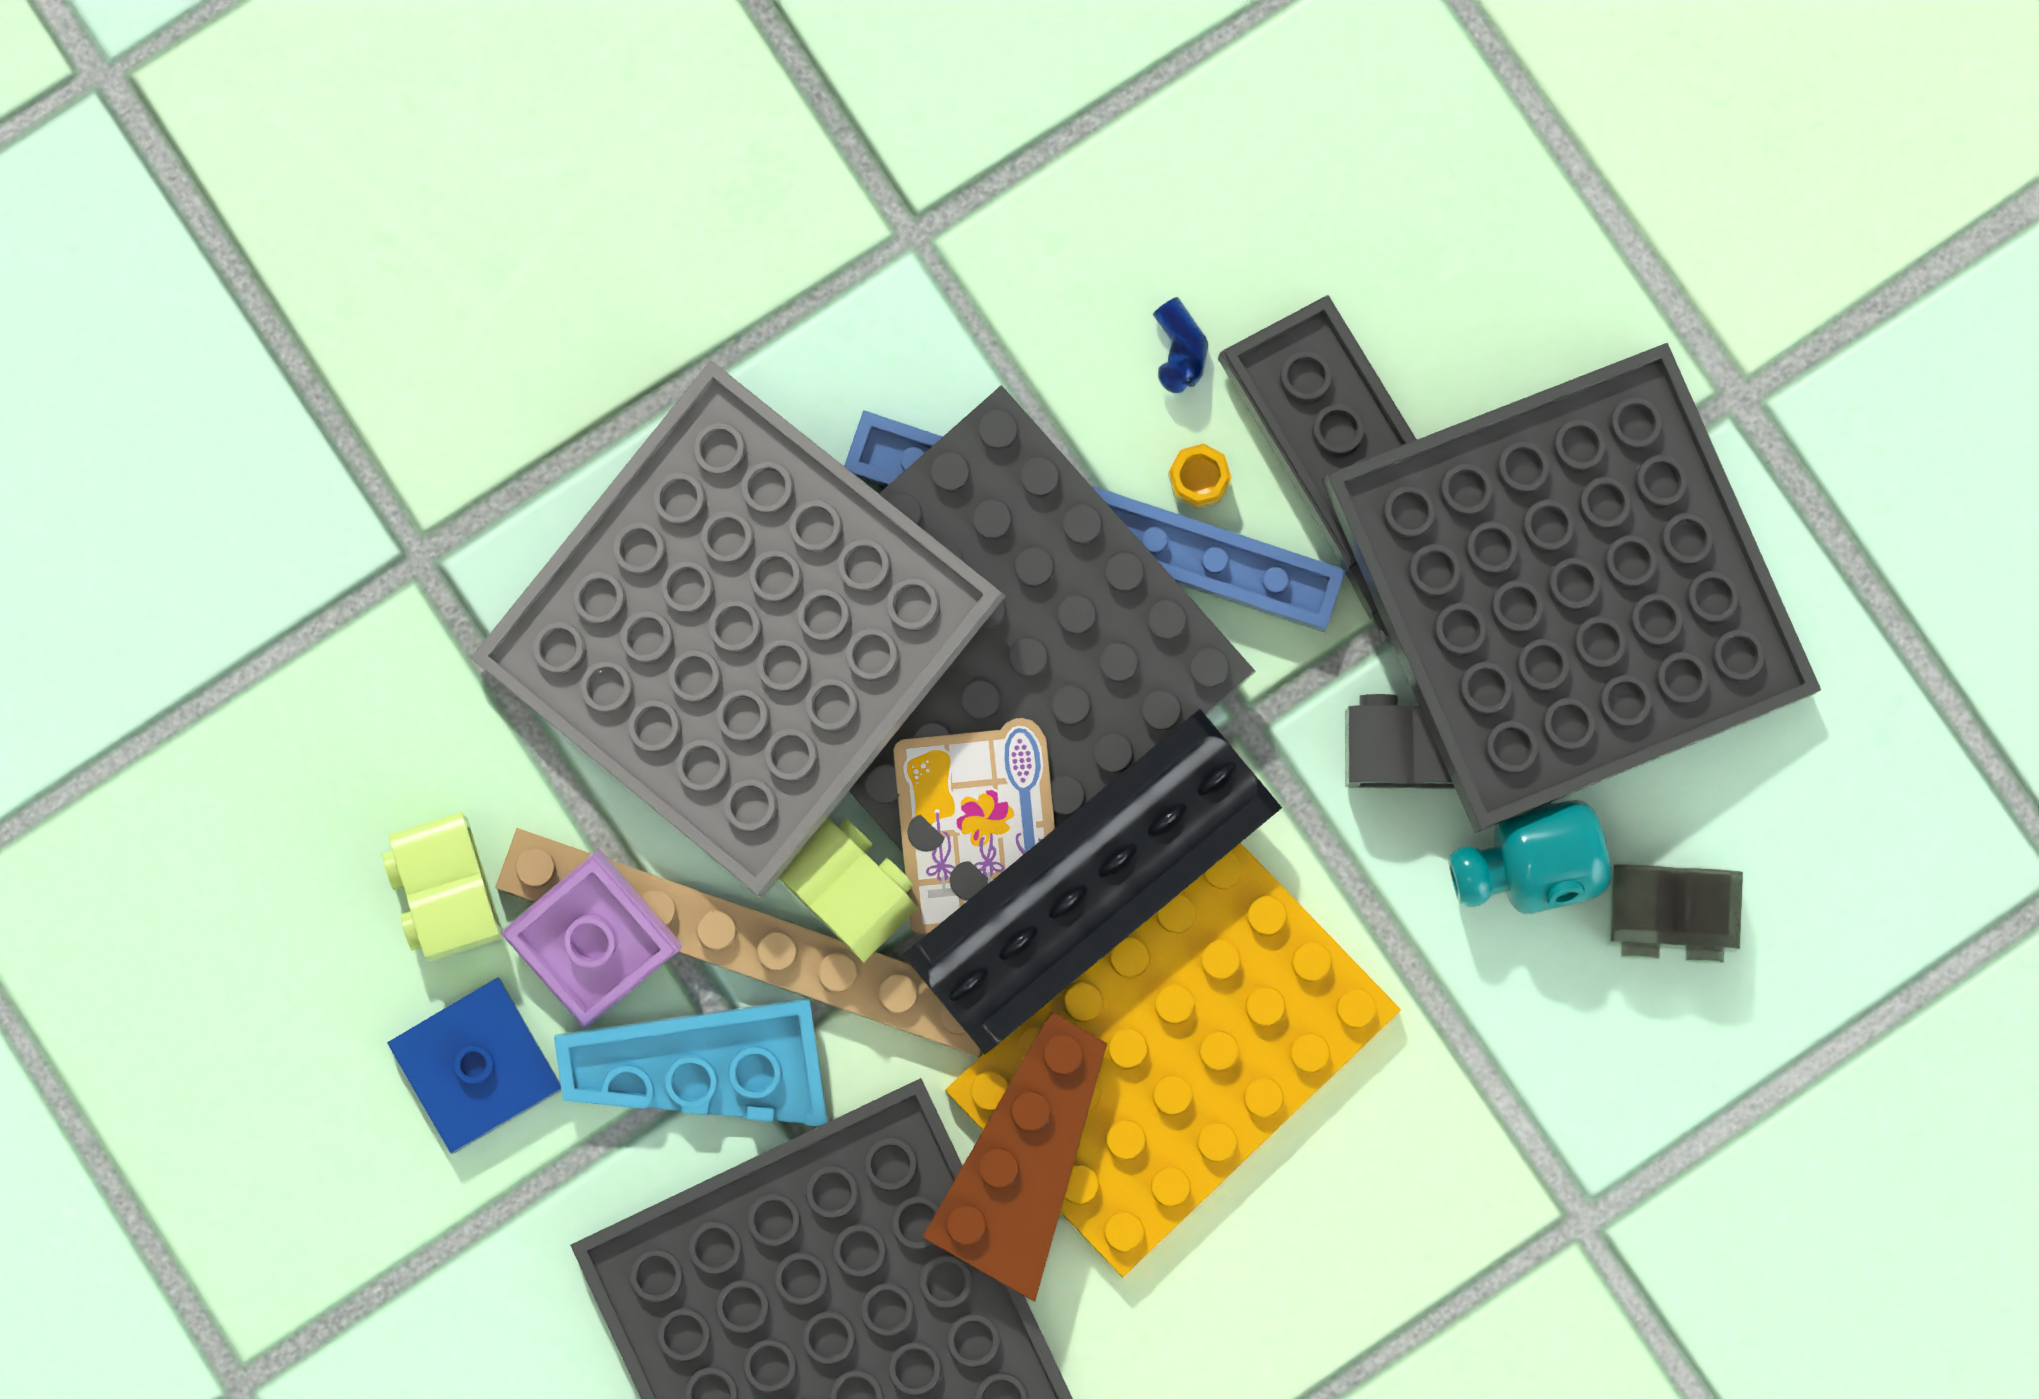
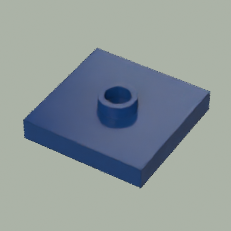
(475, 1065)

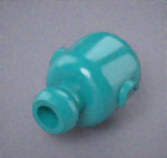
(1538, 859)

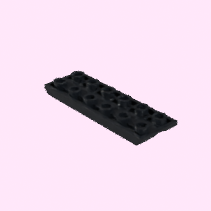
(1092, 881)

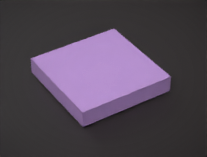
(591, 939)

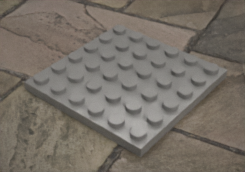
(737, 628)

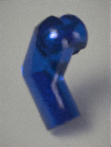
(1187, 348)

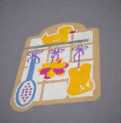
(982, 795)

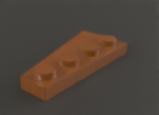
(1017, 1174)

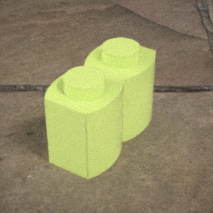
(443, 887)
(848, 889)

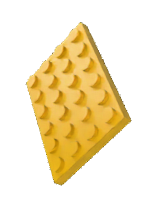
(1213, 1038)

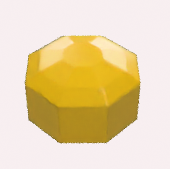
(1199, 476)

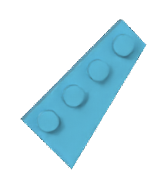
(723, 1062)

